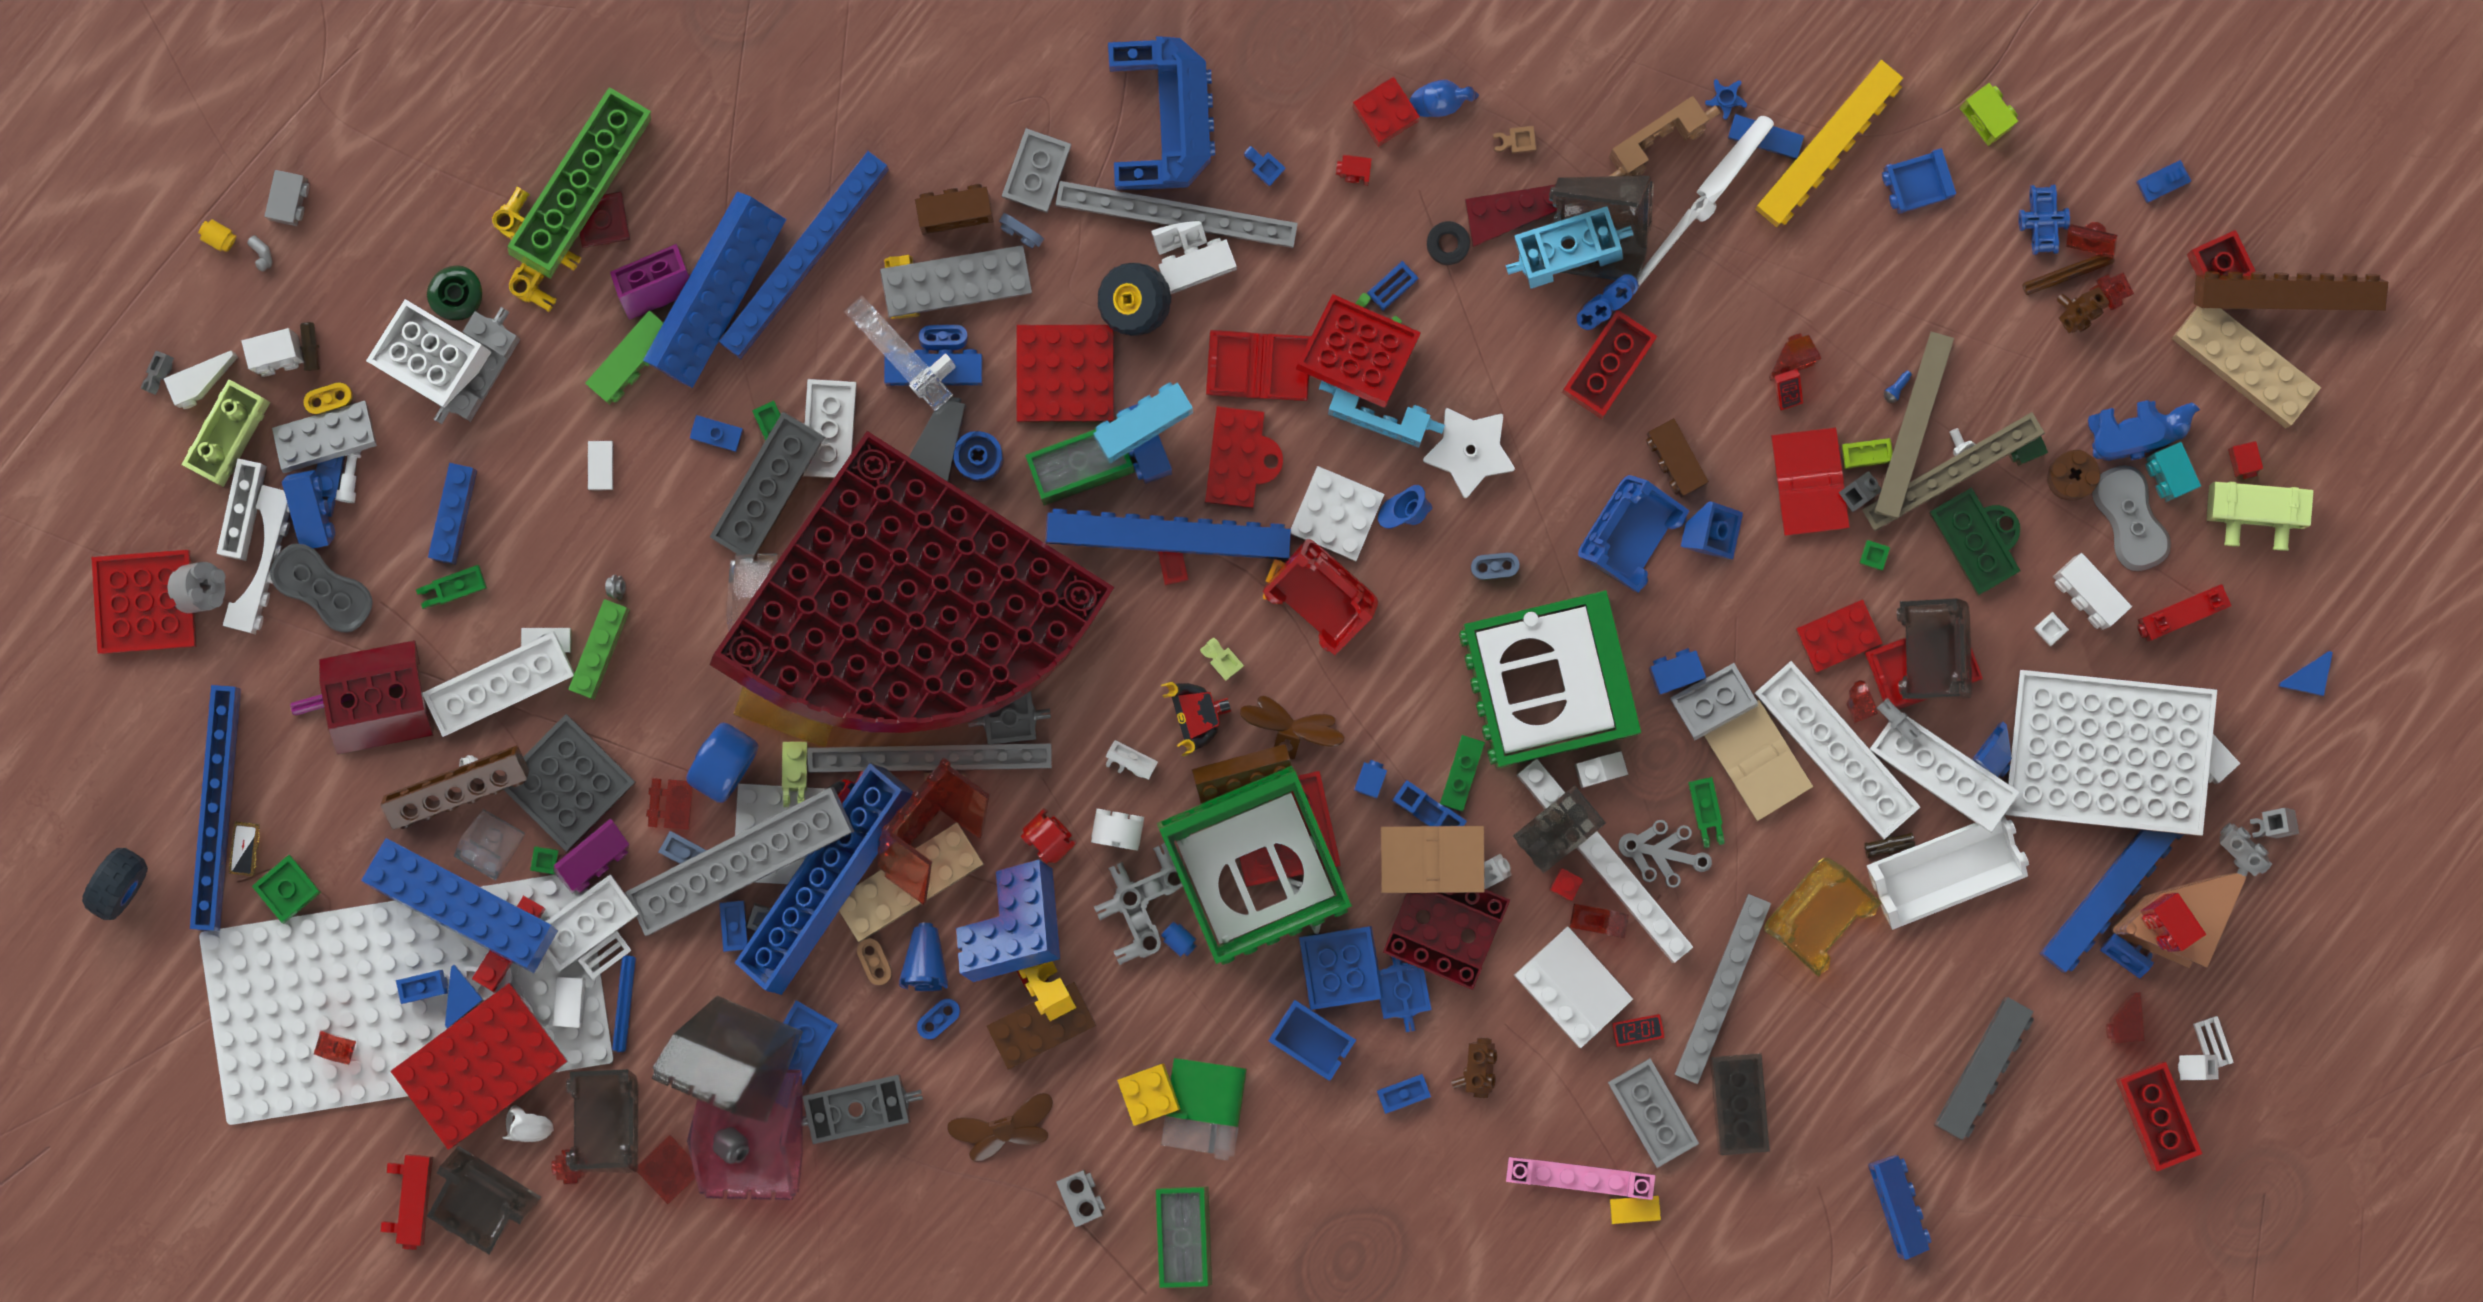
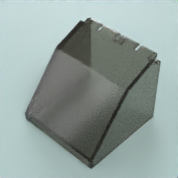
(729, 1056)

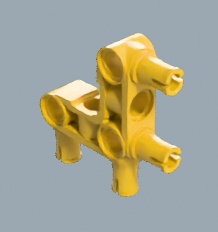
(524, 272)

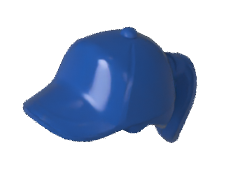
(1441, 98)

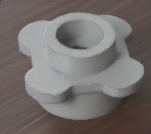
(615, 587)

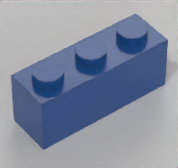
(308, 509)

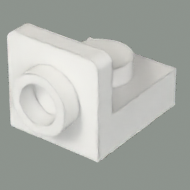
(1496, 870)

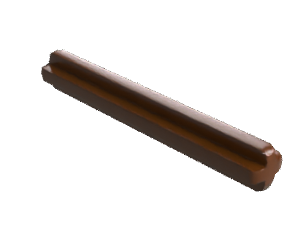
(2066, 273)

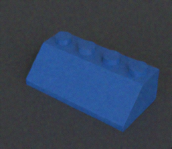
(1899, 1207)

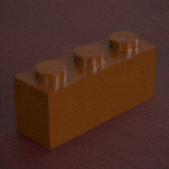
(1676, 458)

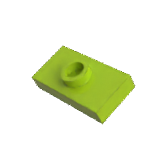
(1867, 453)

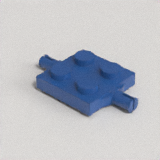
(1403, 992)

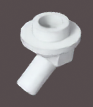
(1959, 442)

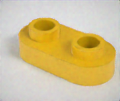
(328, 398)

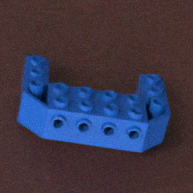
(1182, 113)

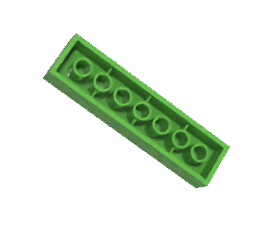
(579, 182)

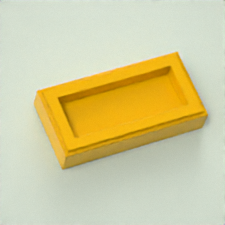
(1634, 1210)

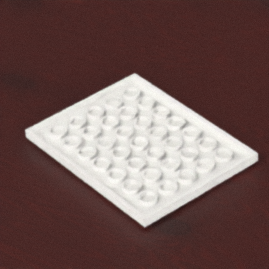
(2112, 752)

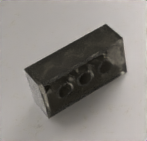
(1559, 829)
(1739, 1104)

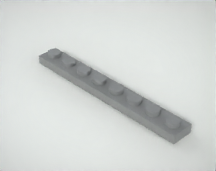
(1722, 989)

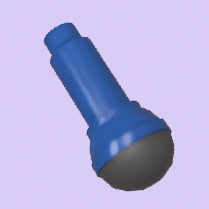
(1892, 393)

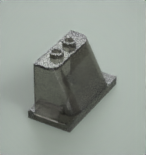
(479, 1200)

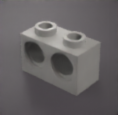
(1074, 1200)

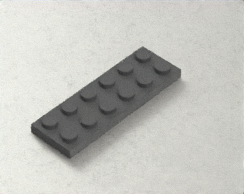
(767, 486)

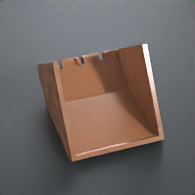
(2208, 900)

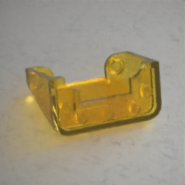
(1820, 913)

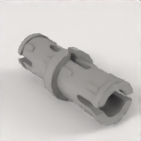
(1898, 720)

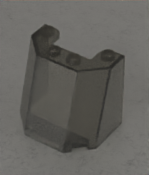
(1629, 205)

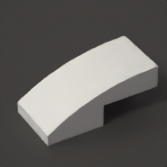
(1177, 235)

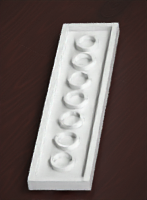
(1837, 750)

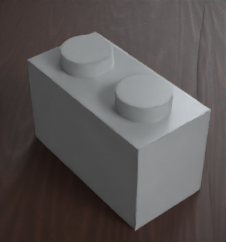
(287, 198)

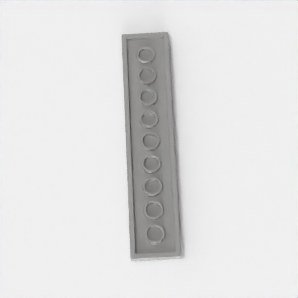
(740, 861)

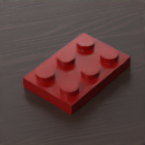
(1839, 636)

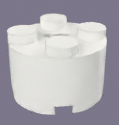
(1117, 829)

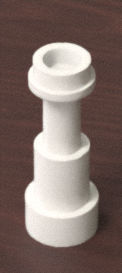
(348, 480)

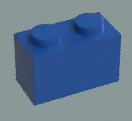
(1677, 671)

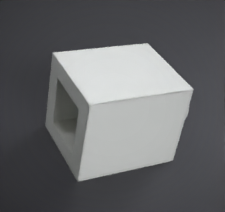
(2198, 1067)

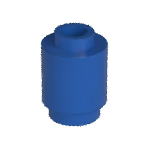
(1179, 939)

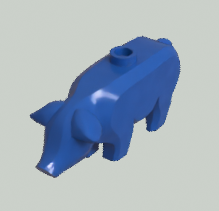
(2138, 434)

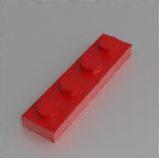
(494, 966)

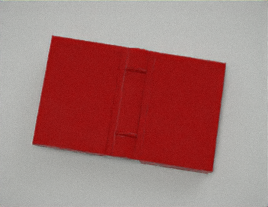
(1256, 365)
(1810, 481)
(1890, 666)

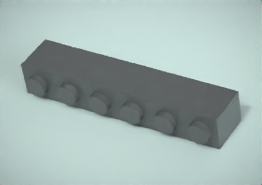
(1984, 1068)

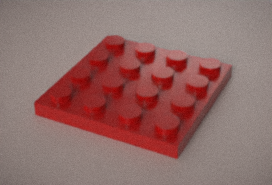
(1358, 350)
(1065, 373)
(135, 604)
(1258, 866)

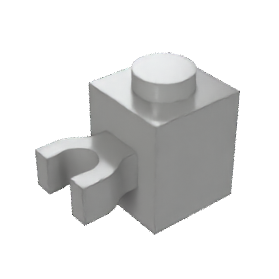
(2276, 823)

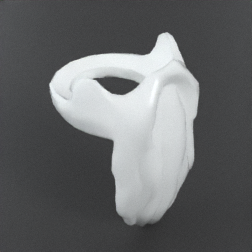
(526, 1126)

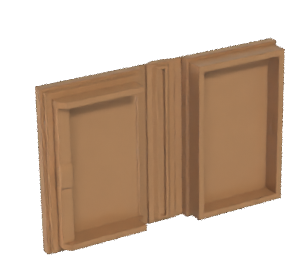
(1432, 859)

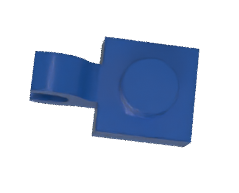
(1266, 167)

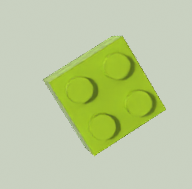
(1989, 113)

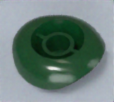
(454, 293)

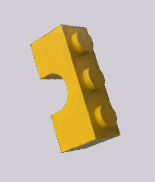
(1052, 996)

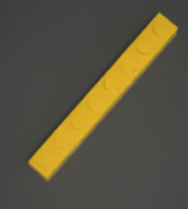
(1829, 143)

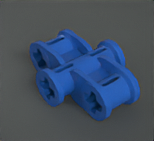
(2044, 219)
(1603, 304)

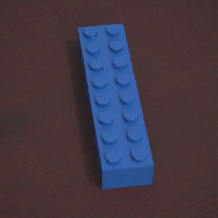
(714, 289)
(459, 905)

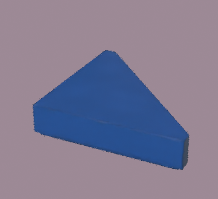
(2311, 677)
(461, 997)

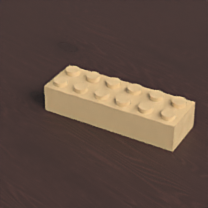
(2247, 364)
(880, 902)

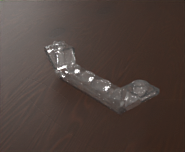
(898, 353)

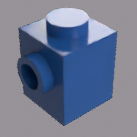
(1370, 779)

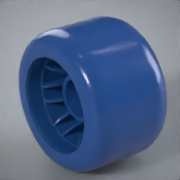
(722, 762)

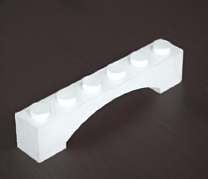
(247, 610)

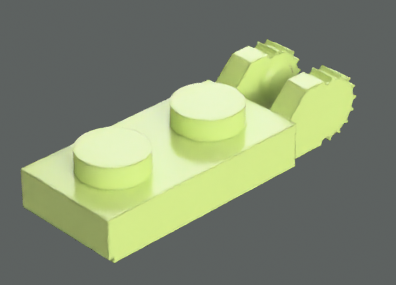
(794, 770)

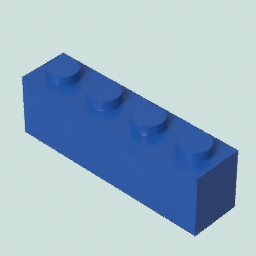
(967, 371)
(452, 513)

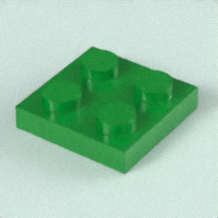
(286, 889)

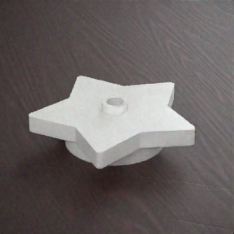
(1467, 468)

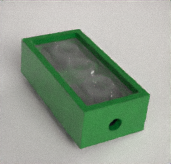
(1074, 467)
(1183, 1237)

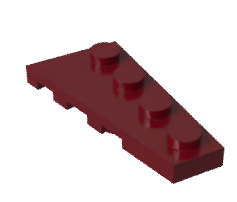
(1502, 212)

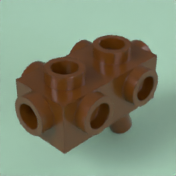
(2082, 310)
(1479, 1071)

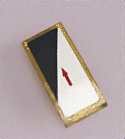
(243, 848)

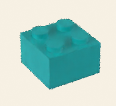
(2172, 472)

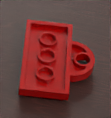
(1239, 457)

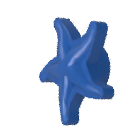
(1726, 98)

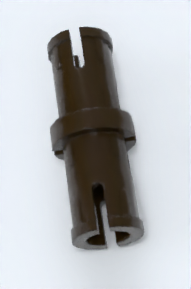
(1889, 845)

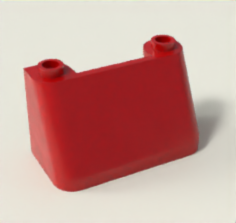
(1323, 595)

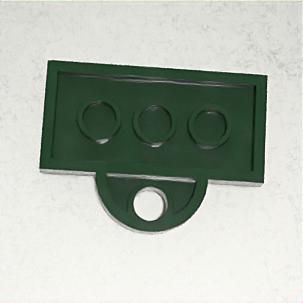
(1978, 539)

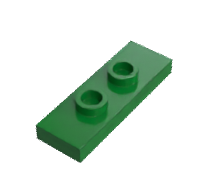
(1462, 773)

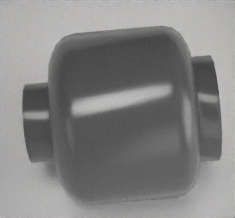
(730, 1145)

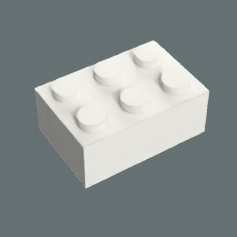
(2091, 592)

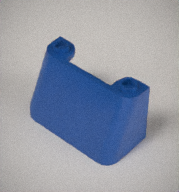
(1631, 531)

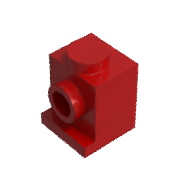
(1354, 169)

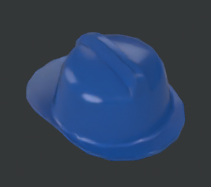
(1406, 507)

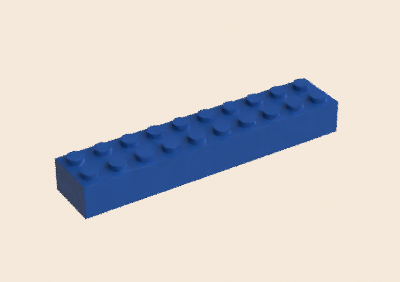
(822, 884)

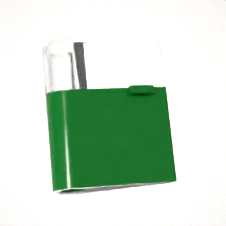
(1209, 1107)

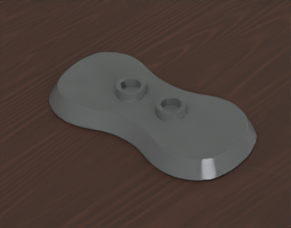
(305, 576)

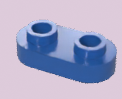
(943, 337)
(938, 1018)

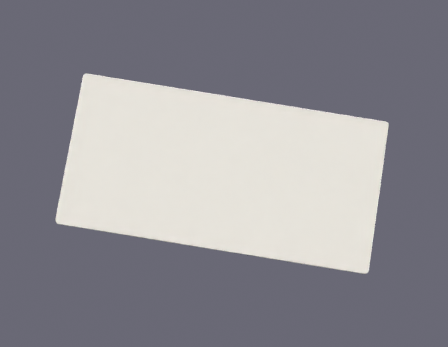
(338, 975)

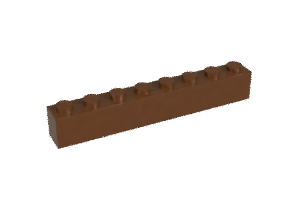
(2290, 292)

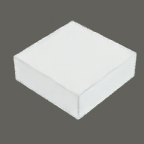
(2051, 629)

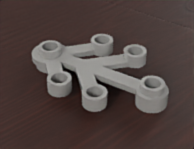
(1661, 852)

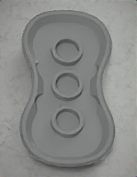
(2138, 535)

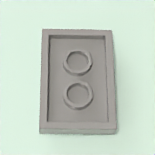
(1036, 170)
(1714, 701)

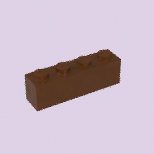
(1236, 772)

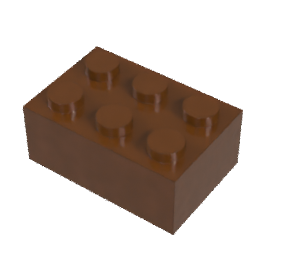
(954, 209)

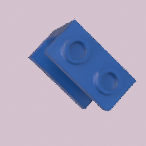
(1919, 182)

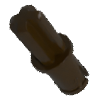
(309, 346)

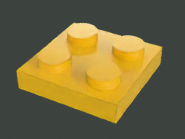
(1148, 1094)

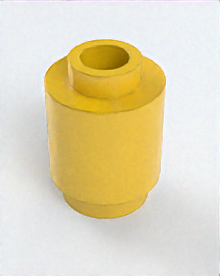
(217, 235)

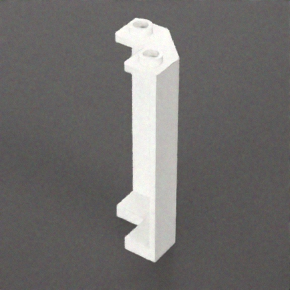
(1947, 871)

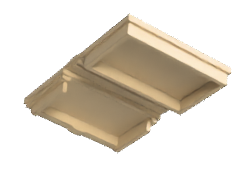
(1758, 761)

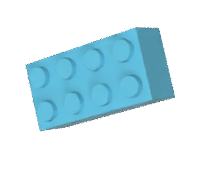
(1143, 422)

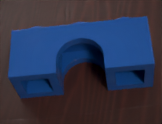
(1425, 808)

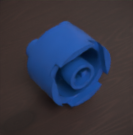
(964, 456)

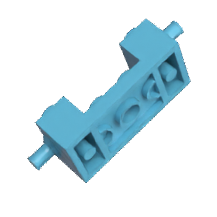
(1543, 253)
(1410, 431)

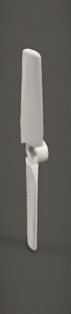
(1713, 188)

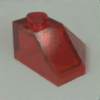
(1796, 354)

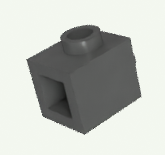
(1860, 491)

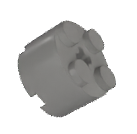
(197, 587)

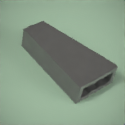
(939, 438)

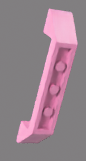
(1580, 1178)

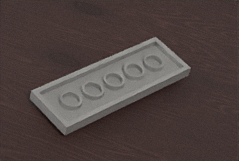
(955, 281)

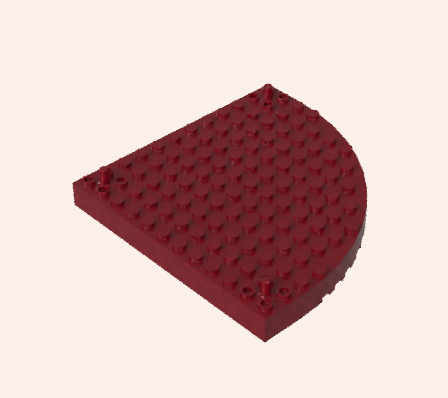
(907, 605)

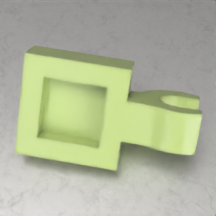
(1223, 660)

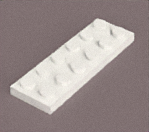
(498, 684)
(1947, 774)

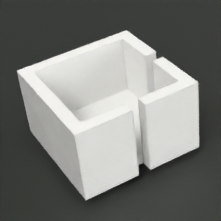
(273, 351)

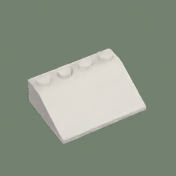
(428, 354)
(1573, 987)

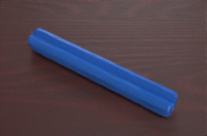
(624, 1003)

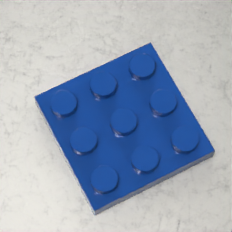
(1341, 968)

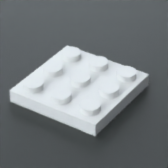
(1336, 513)

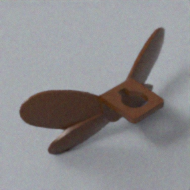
(1274, 717)
(1015, 1128)

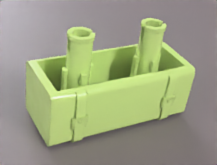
(226, 433)
(2259, 505)

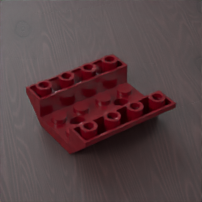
(375, 716)
(1438, 943)

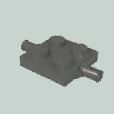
(1012, 722)

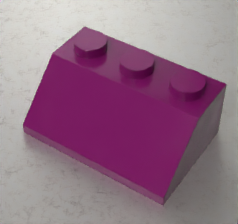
(650, 281)
(591, 857)

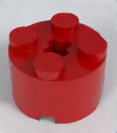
(1048, 837)

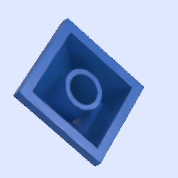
(1713, 531)

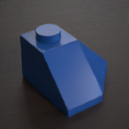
(1995, 752)

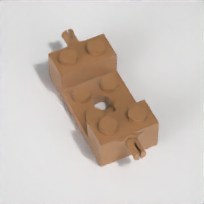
(1686, 117)

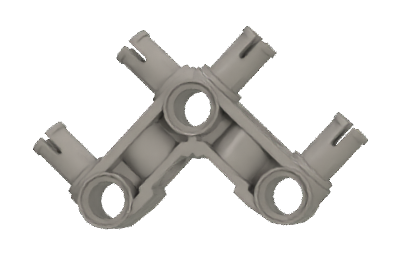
(1136, 914)

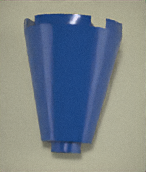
(924, 961)

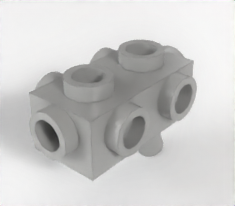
(2247, 854)

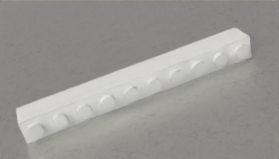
(1613, 871)

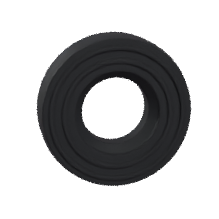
(1454, 229)

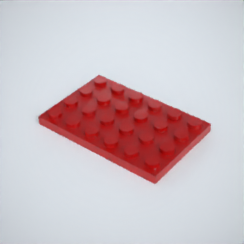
(479, 1066)

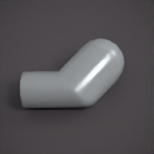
(263, 251)

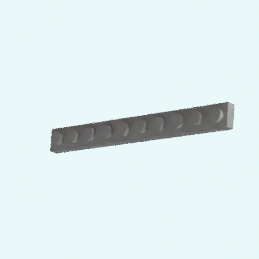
(1172, 212)
(929, 757)

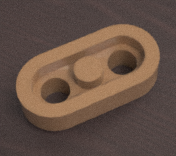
(875, 961)

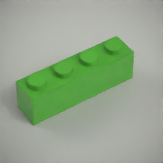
(625, 361)
(599, 649)

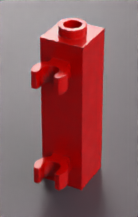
(2183, 613)
(413, 1200)

